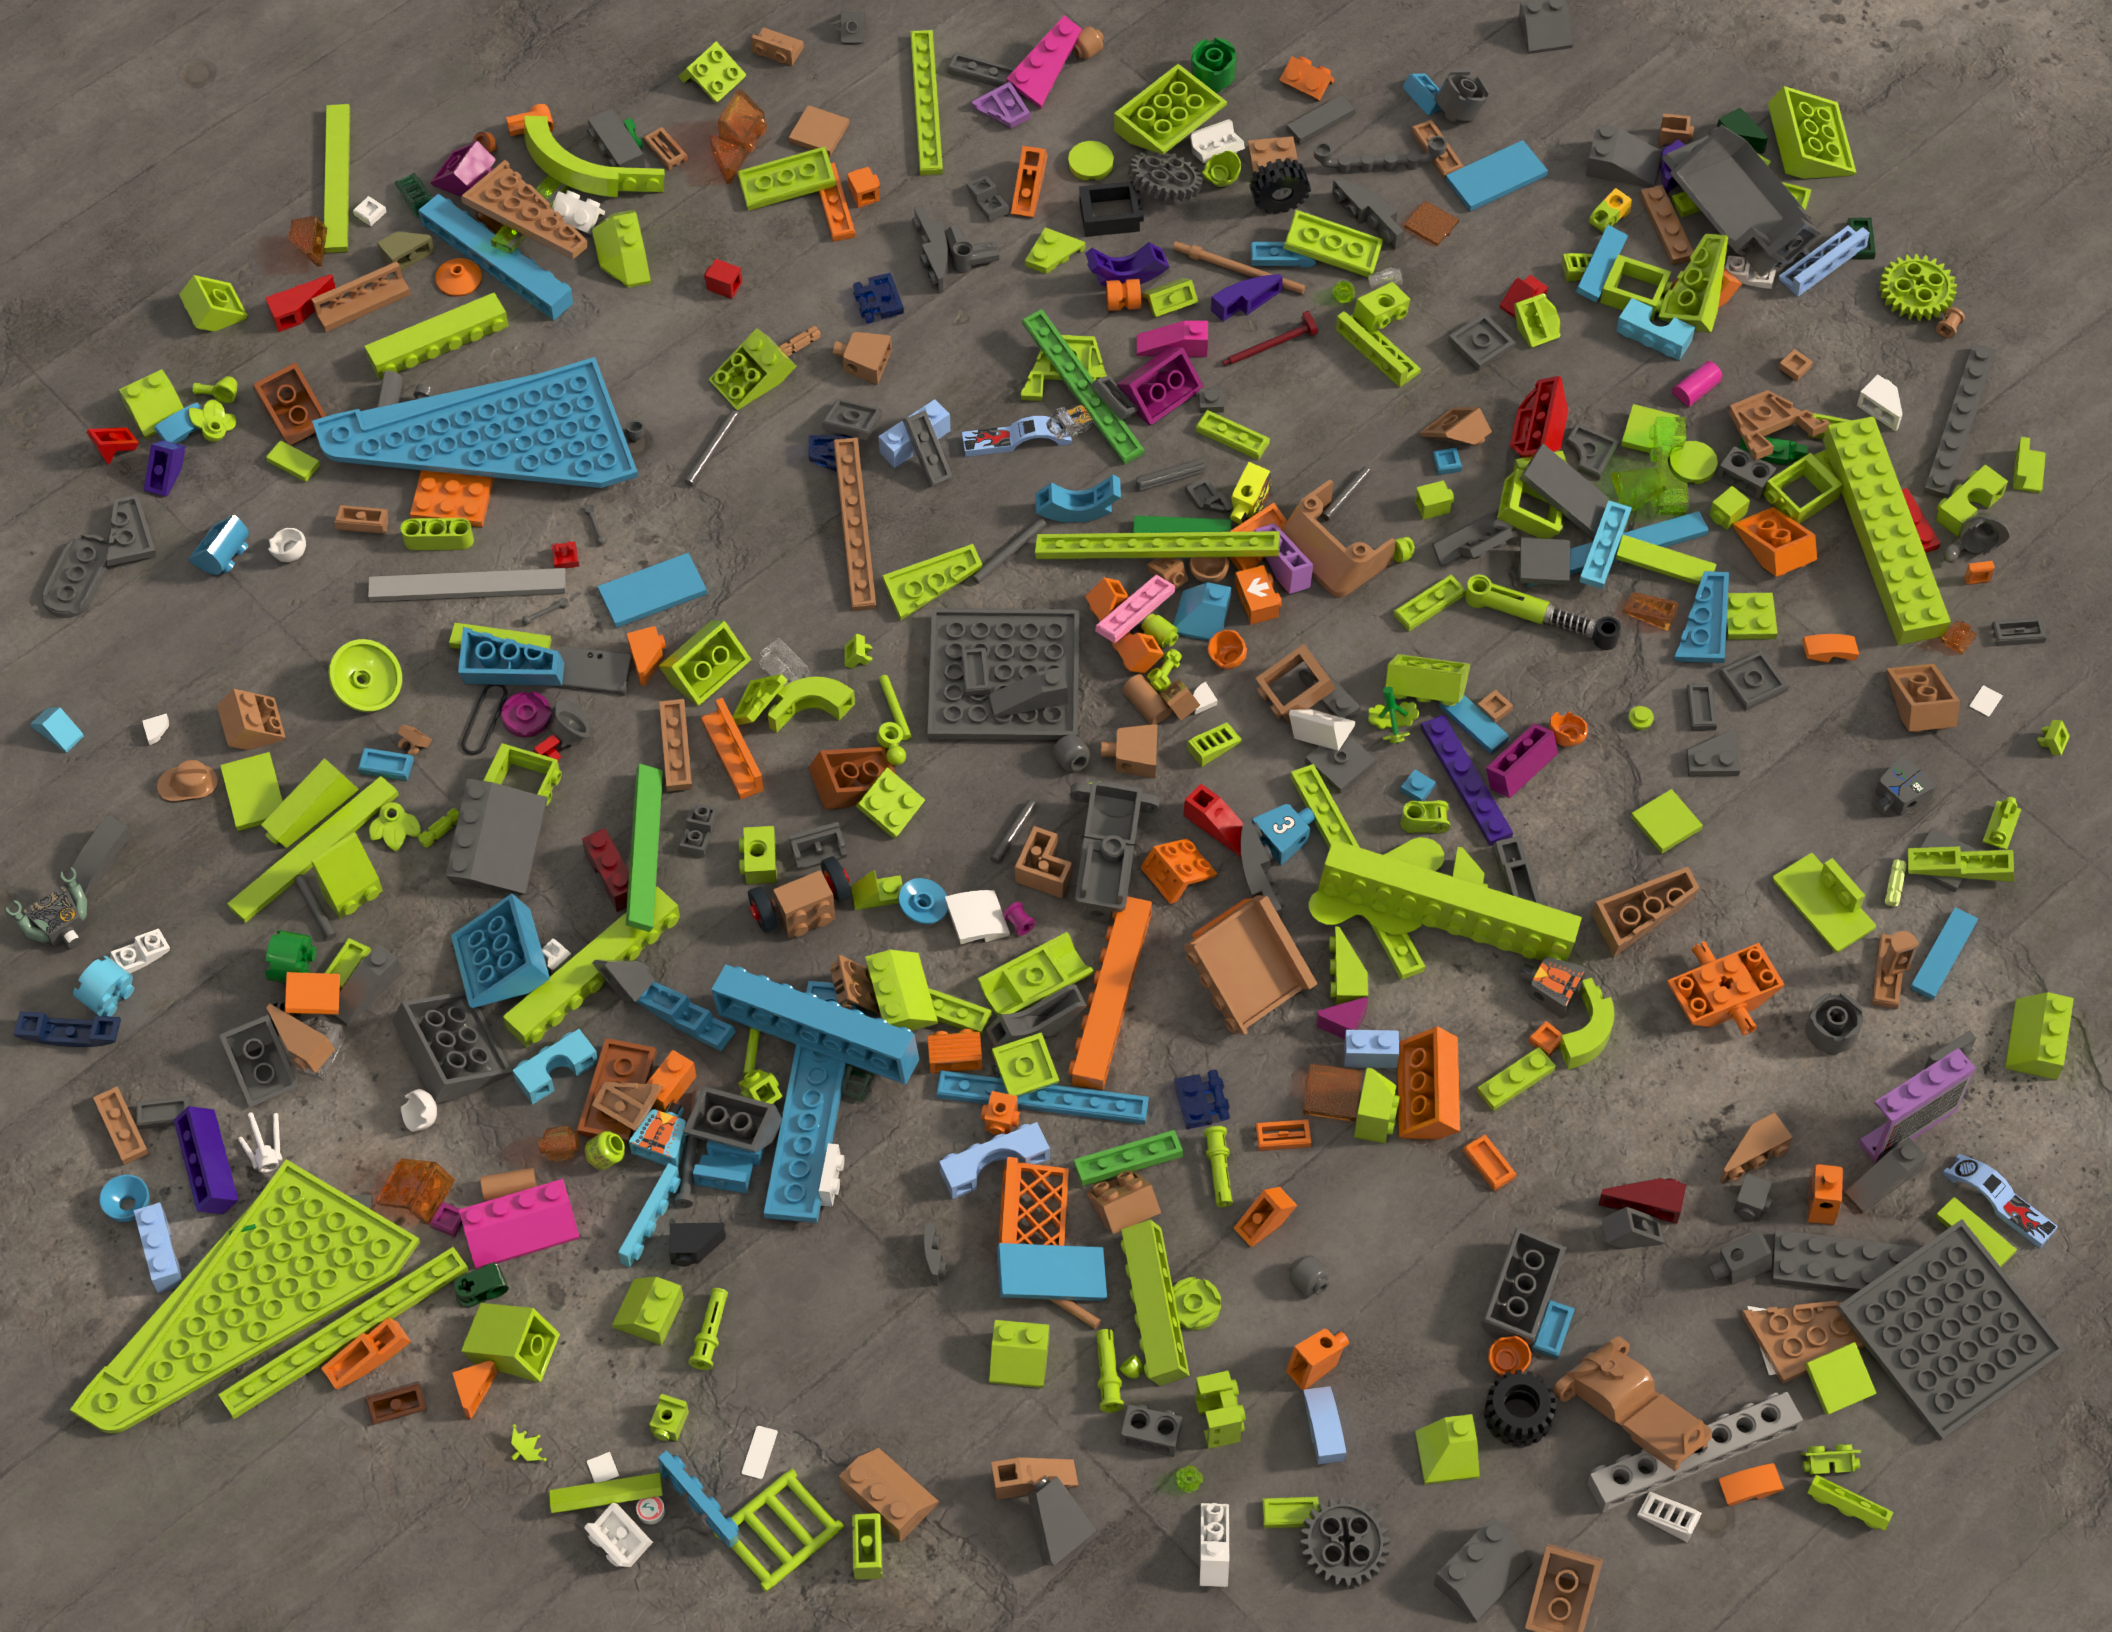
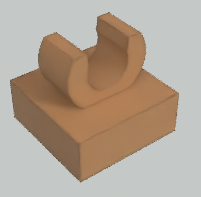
(414, 737)

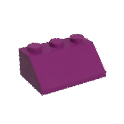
(1161, 384)

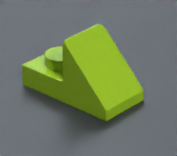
(875, 892)

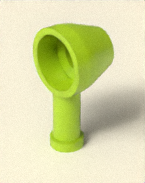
(223, 390)

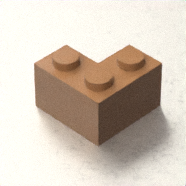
(1039, 867)

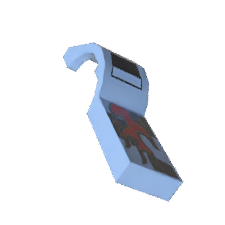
(1008, 438)
(2005, 1202)

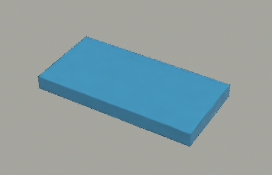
(1496, 175)
(652, 590)
(1051, 1272)

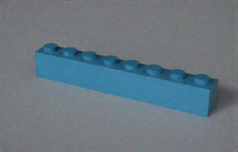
(513, 270)

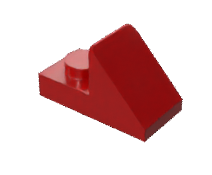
(1520, 291)
(110, 440)

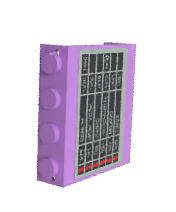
(1920, 1103)

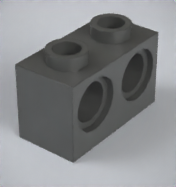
(1745, 473)
(1149, 1437)

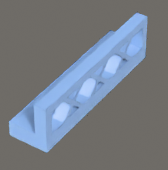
(1824, 264)

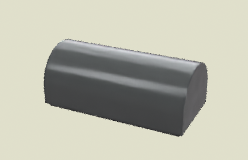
(390, 389)

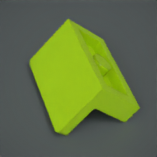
(1171, 296)
(2028, 468)

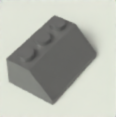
(733, 1120)
(1483, 1569)

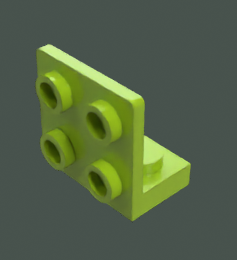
(714, 72)

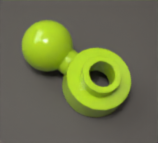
(895, 755)

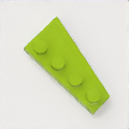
(924, 581)

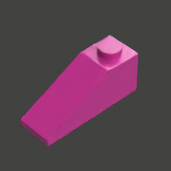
(1185, 334)

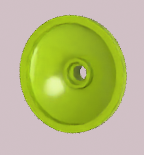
(375, 666)

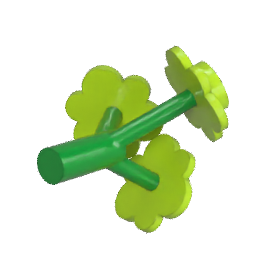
(1387, 717)

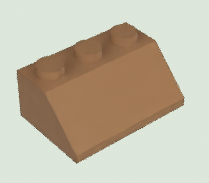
(888, 1490)

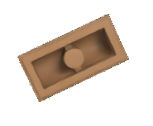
(362, 519)
(1146, 699)
(1899, 953)
(507, 1183)

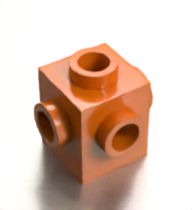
(1000, 1113)

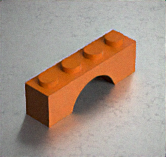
(1137, 650)

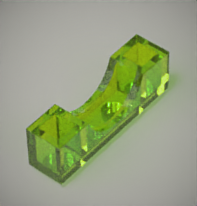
(1668, 437)

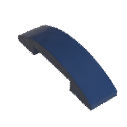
(67, 1032)

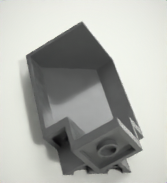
(1743, 199)

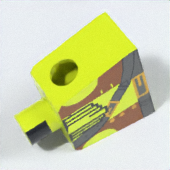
(1250, 492)

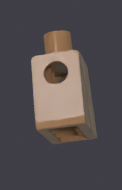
(865, 355)
(1134, 750)

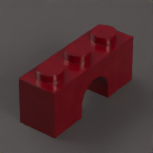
(608, 862)

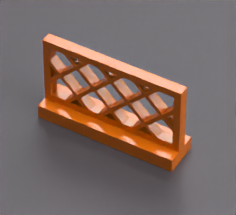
(1010, 1202)

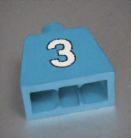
(1284, 830)

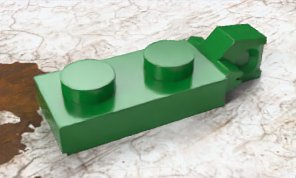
(1783, 451)

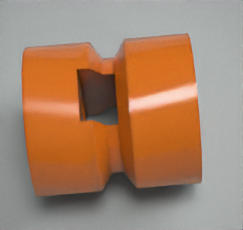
(1123, 294)

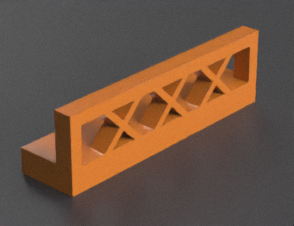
(733, 751)

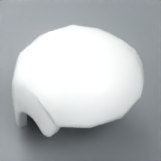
(287, 545)
(419, 1111)

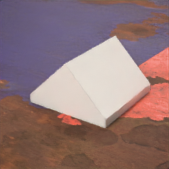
(1320, 728)

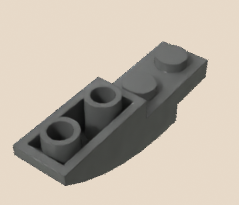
(1366, 205)
(934, 248)
(1256, 861)

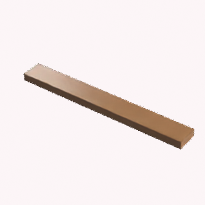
(855, 524)

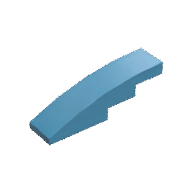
(686, 1016)

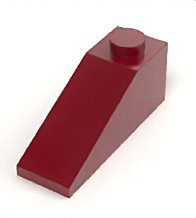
(1653, 1197)

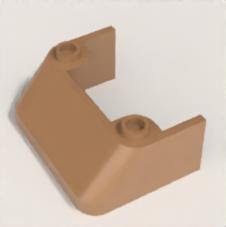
(1334, 566)

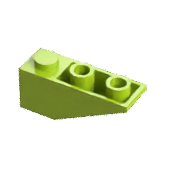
(1349, 972)

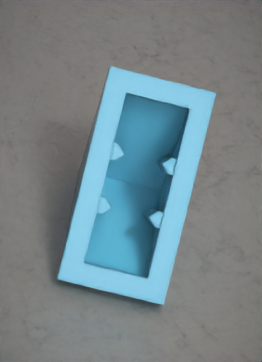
(57, 728)

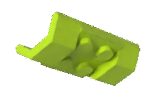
(1033, 976)

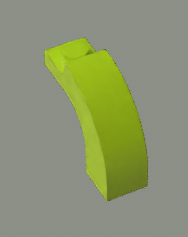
(810, 693)
(1586, 1044)

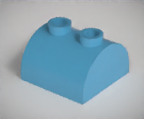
(220, 546)

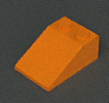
(1777, 541)

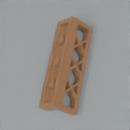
(361, 299)

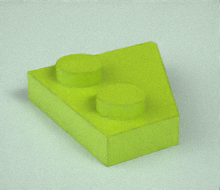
(1051, 250)

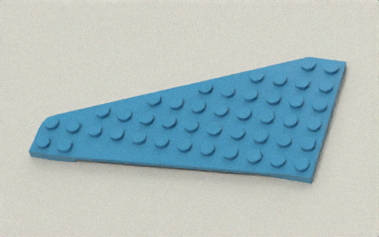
(523, 428)

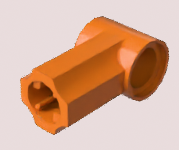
(516, 122)

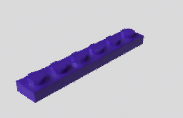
(1466, 780)

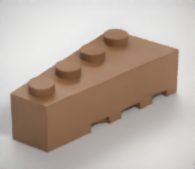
(1640, 909)

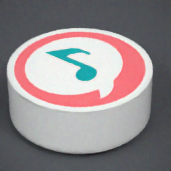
(650, 1510)

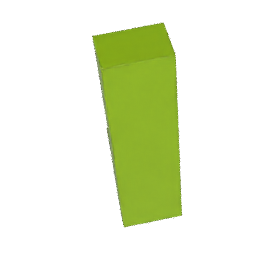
(1951, 862)

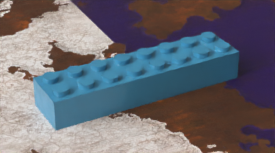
(816, 1023)

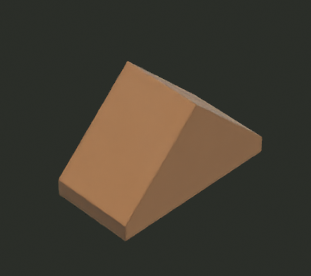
(1180, 699)

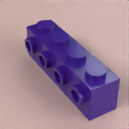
(205, 1160)

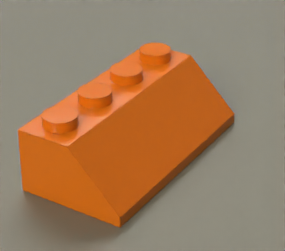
(1428, 1085)

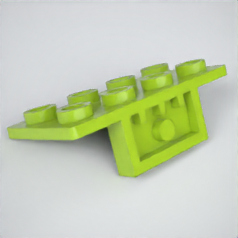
(1826, 900)

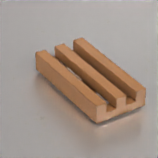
(674, 160)

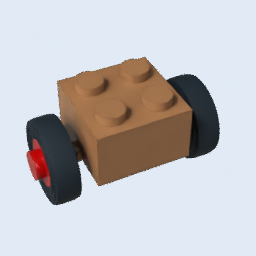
(802, 902)

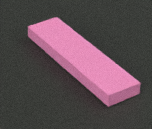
(1135, 608)

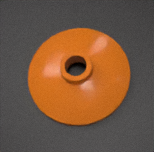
(458, 277)

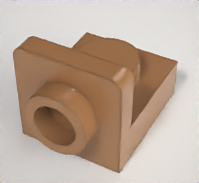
(1169, 569)

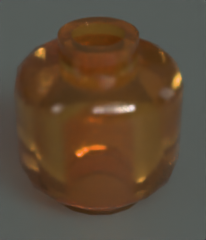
(559, 1143)

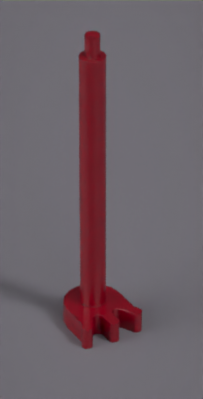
(1309, 326)

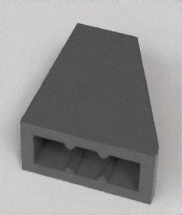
(1057, 1519)

